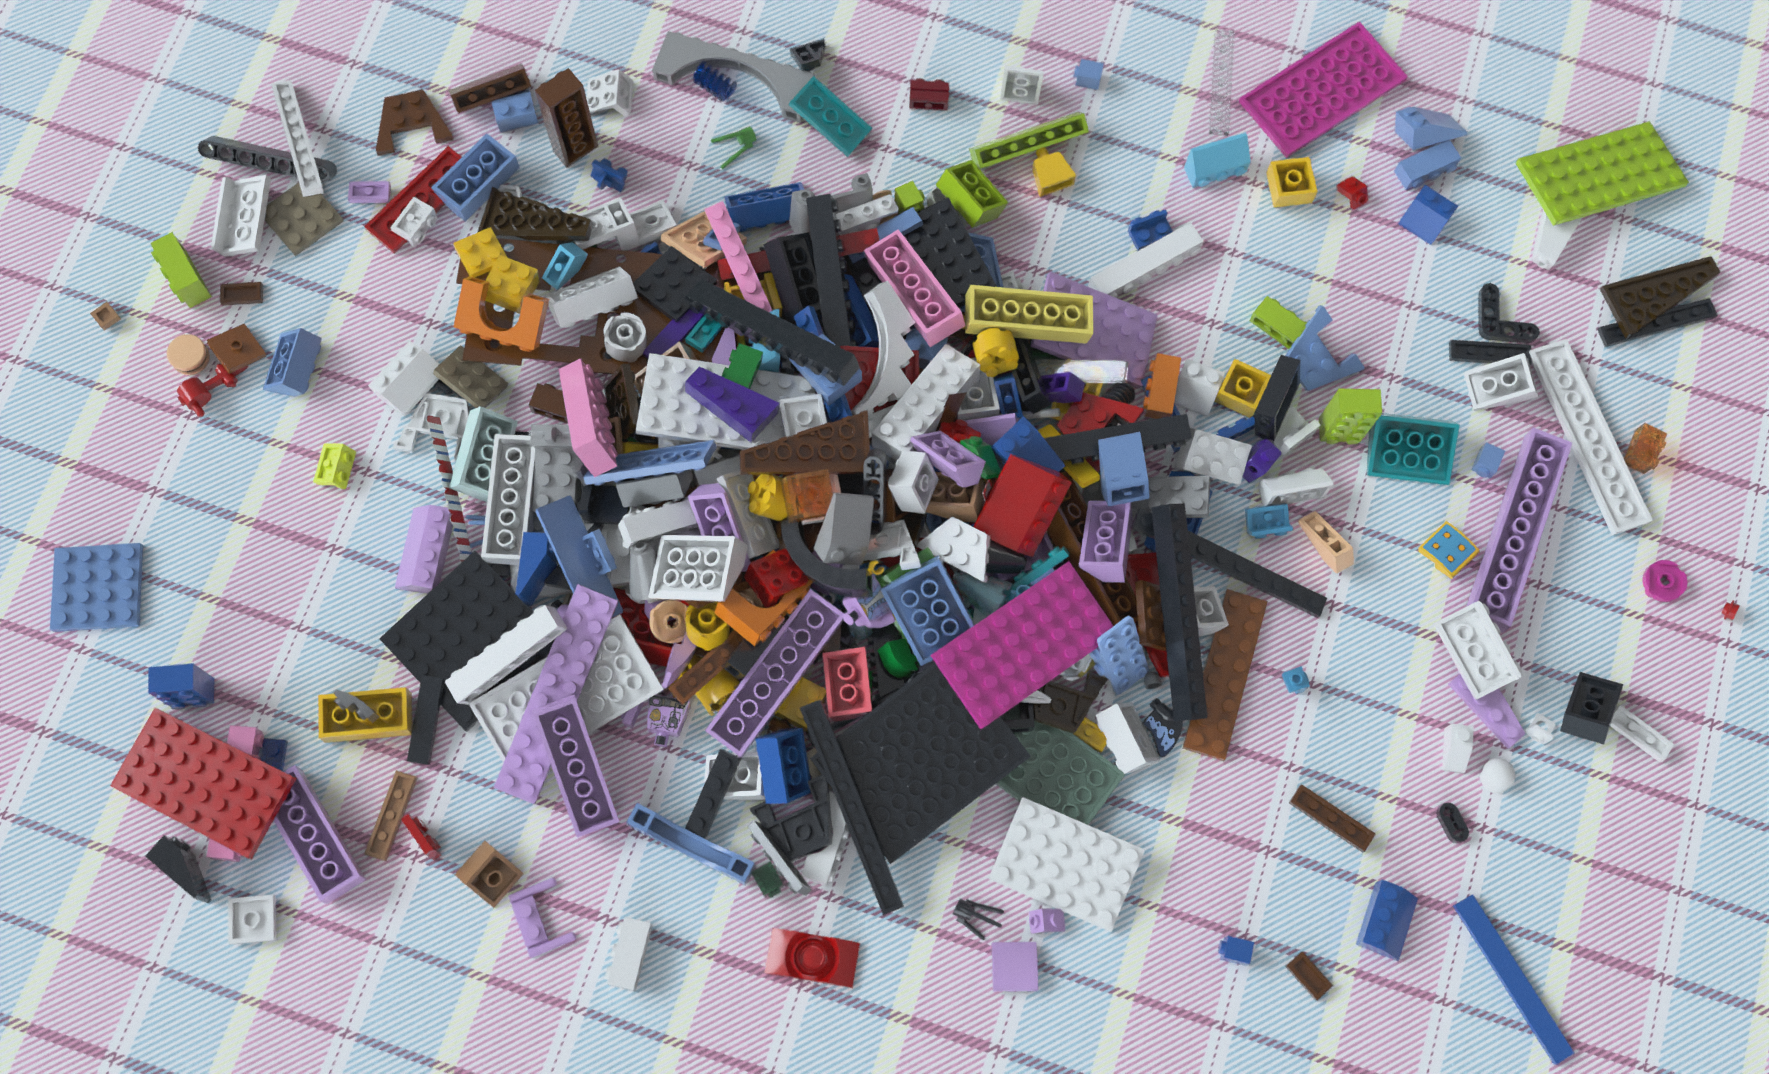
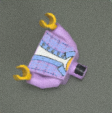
(869, 611)

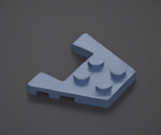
(1317, 363)

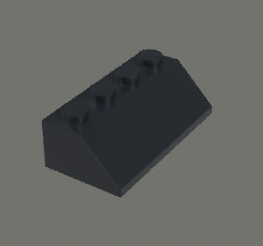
(794, 273)

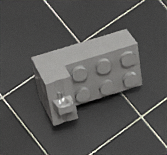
(553, 465)

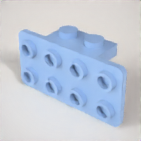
(1120, 656)

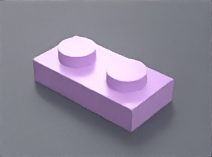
(369, 192)

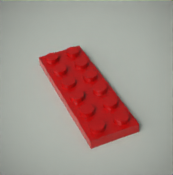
(419, 188)

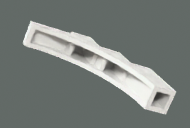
(894, 353)

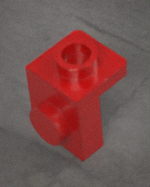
(1354, 190)

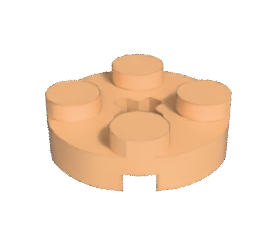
(659, 618)

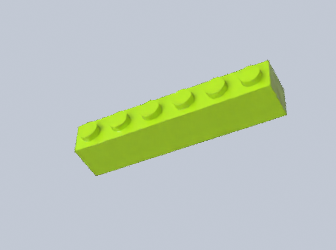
(1029, 140)

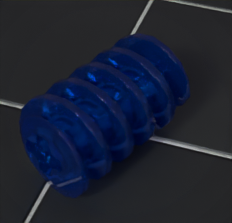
(712, 82)

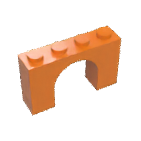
(473, 318)
(756, 622)

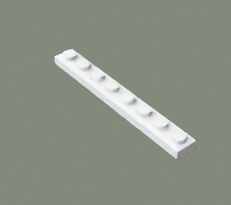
(297, 138)

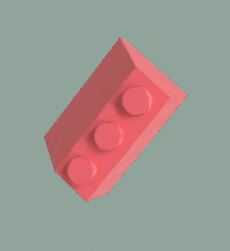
(847, 683)

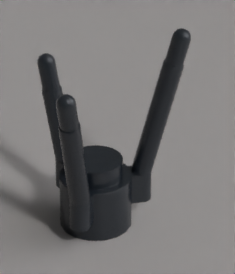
(966, 910)

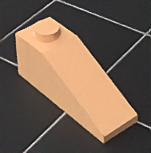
(1328, 542)

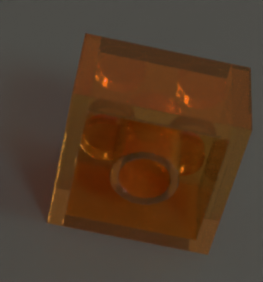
(807, 495)

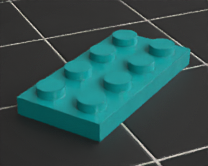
(830, 116)

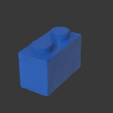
(1008, 394)

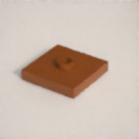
(236, 348)

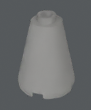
(641, 571)

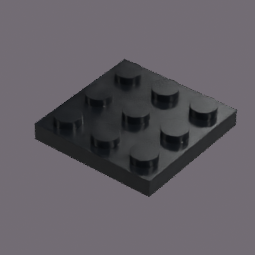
(669, 282)

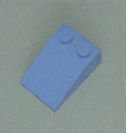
(1426, 127)
(829, 391)

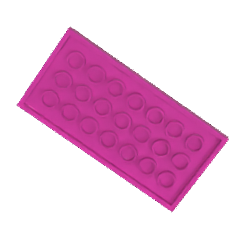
(1322, 89)
(1023, 645)

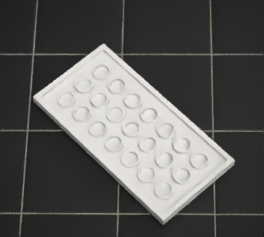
(674, 414)
(614, 685)

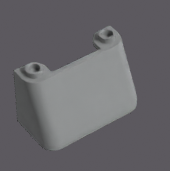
(859, 195)

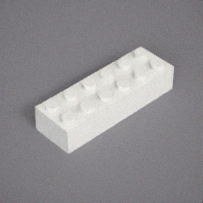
(923, 402)
(509, 499)

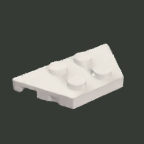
(960, 546)

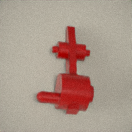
(196, 394)

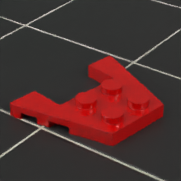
(1096, 413)

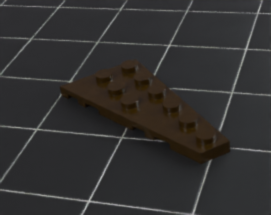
(531, 221)

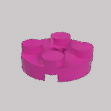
(1671, 572)

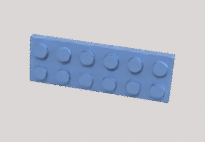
(656, 462)

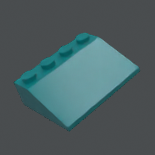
(1412, 448)

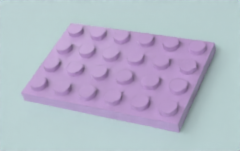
(1119, 331)

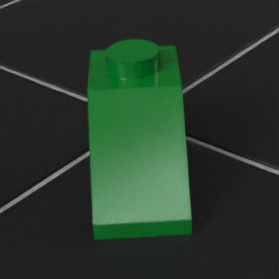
(985, 452)

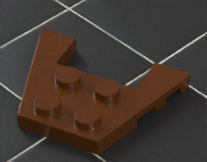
(408, 113)

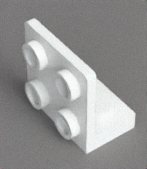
(610, 91)
(1294, 431)

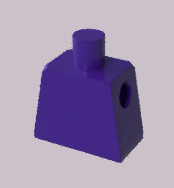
(1261, 457)

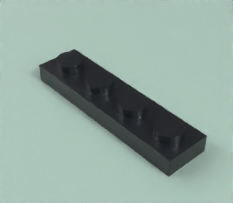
(713, 793)

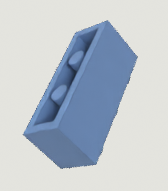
(1427, 165)

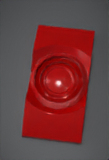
(812, 957)

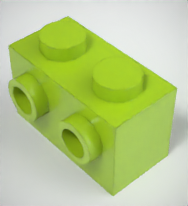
(909, 196)

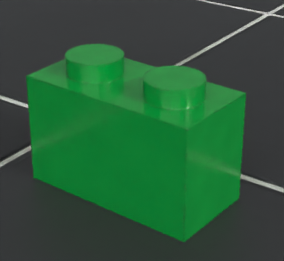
(743, 366)

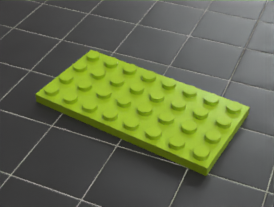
(1601, 173)

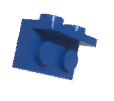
(1149, 229)

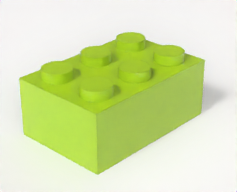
(972, 193)
(179, 270)

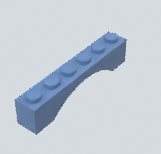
(690, 844)

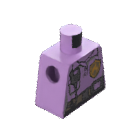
(666, 718)

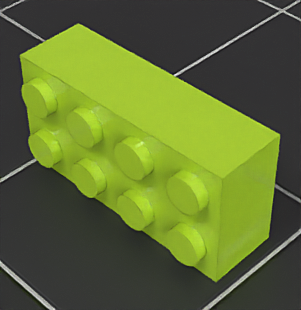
(1350, 415)

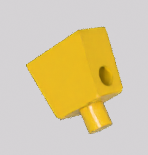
(1051, 172)

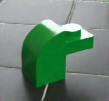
(898, 658)

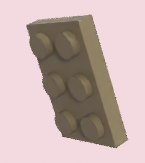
(470, 379)

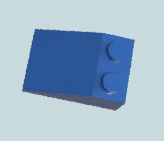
(1027, 443)
(535, 565)

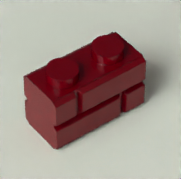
(929, 94)

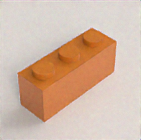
(1161, 386)

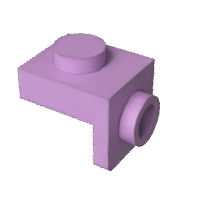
(1046, 920)

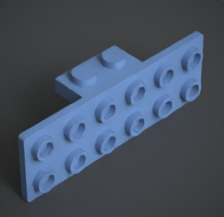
(581, 555)

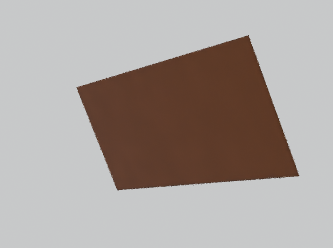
(951, 408)

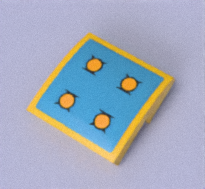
(1449, 549)

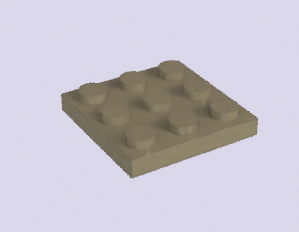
(301, 219)

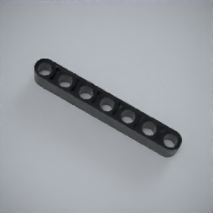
(258, 160)

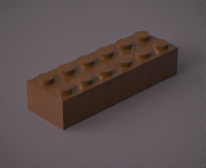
(567, 117)

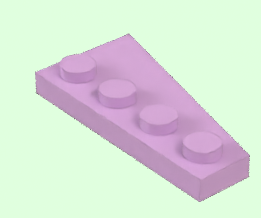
(1492, 711)

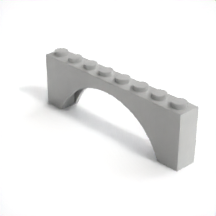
(683, 54)

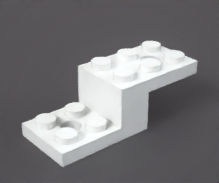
(628, 228)

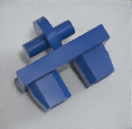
(607, 176)

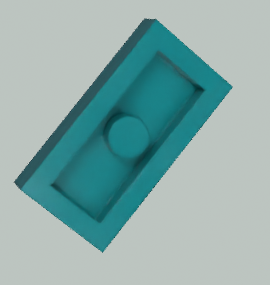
(703, 334)

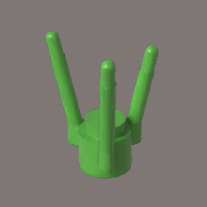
(744, 136)

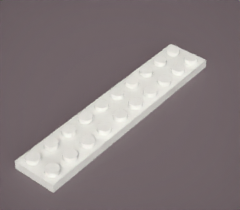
(1590, 437)

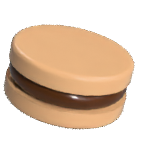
(188, 354)

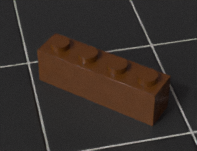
(490, 88)
(549, 403)

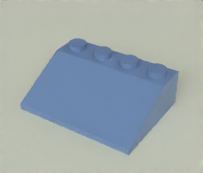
(927, 608)

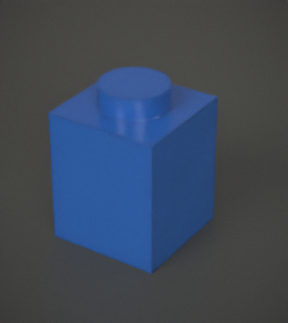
(1236, 950)

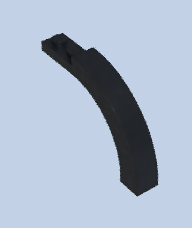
(843, 582)

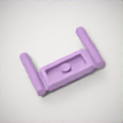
(531, 922)

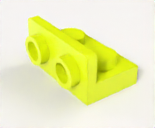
(335, 465)

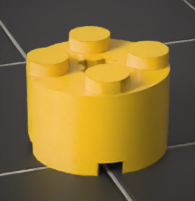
(996, 351)
(767, 497)
(705, 627)
(717, 691)

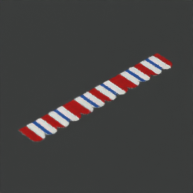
(451, 495)

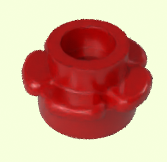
(1730, 610)

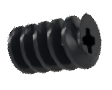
(1120, 392)

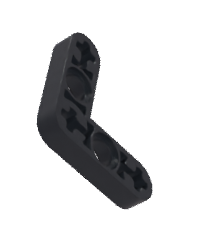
(1498, 325)

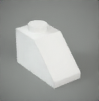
(1457, 747)

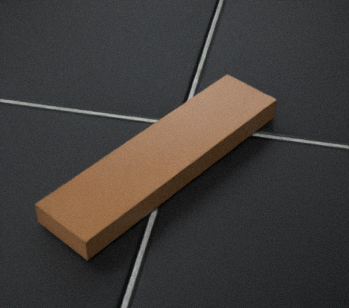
(390, 815)

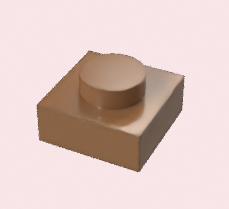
(105, 316)

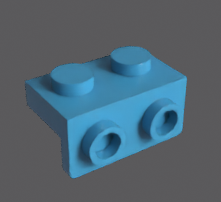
(1268, 520)

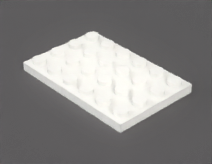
(1066, 864)

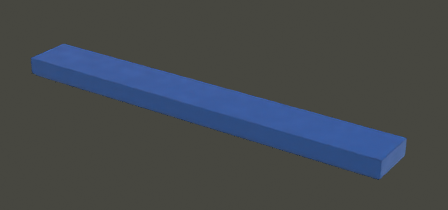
(1513, 979)

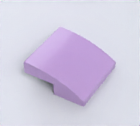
(1014, 966)

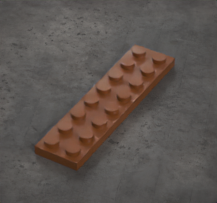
(1226, 675)

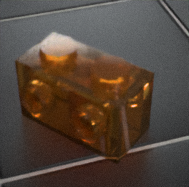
(1645, 448)

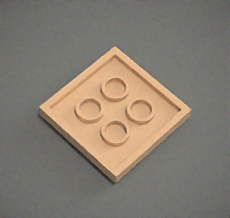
(689, 238)

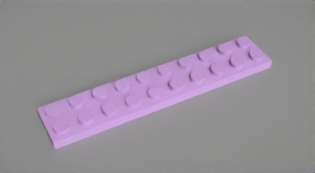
(561, 677)

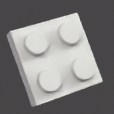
(251, 919)

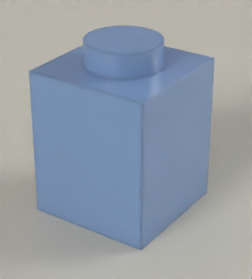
(1088, 74)
(1488, 460)

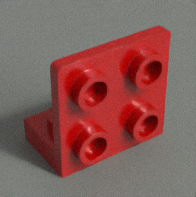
(774, 577)

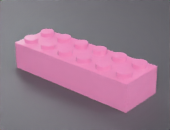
(918, 289)
(588, 417)

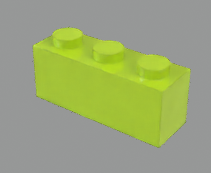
(1278, 322)

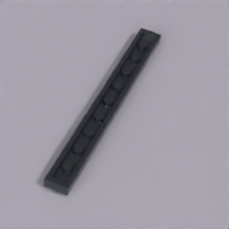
(1242, 569)
(852, 807)

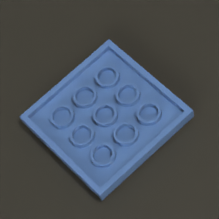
(96, 587)

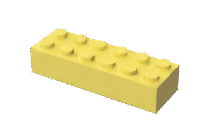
(1030, 313)

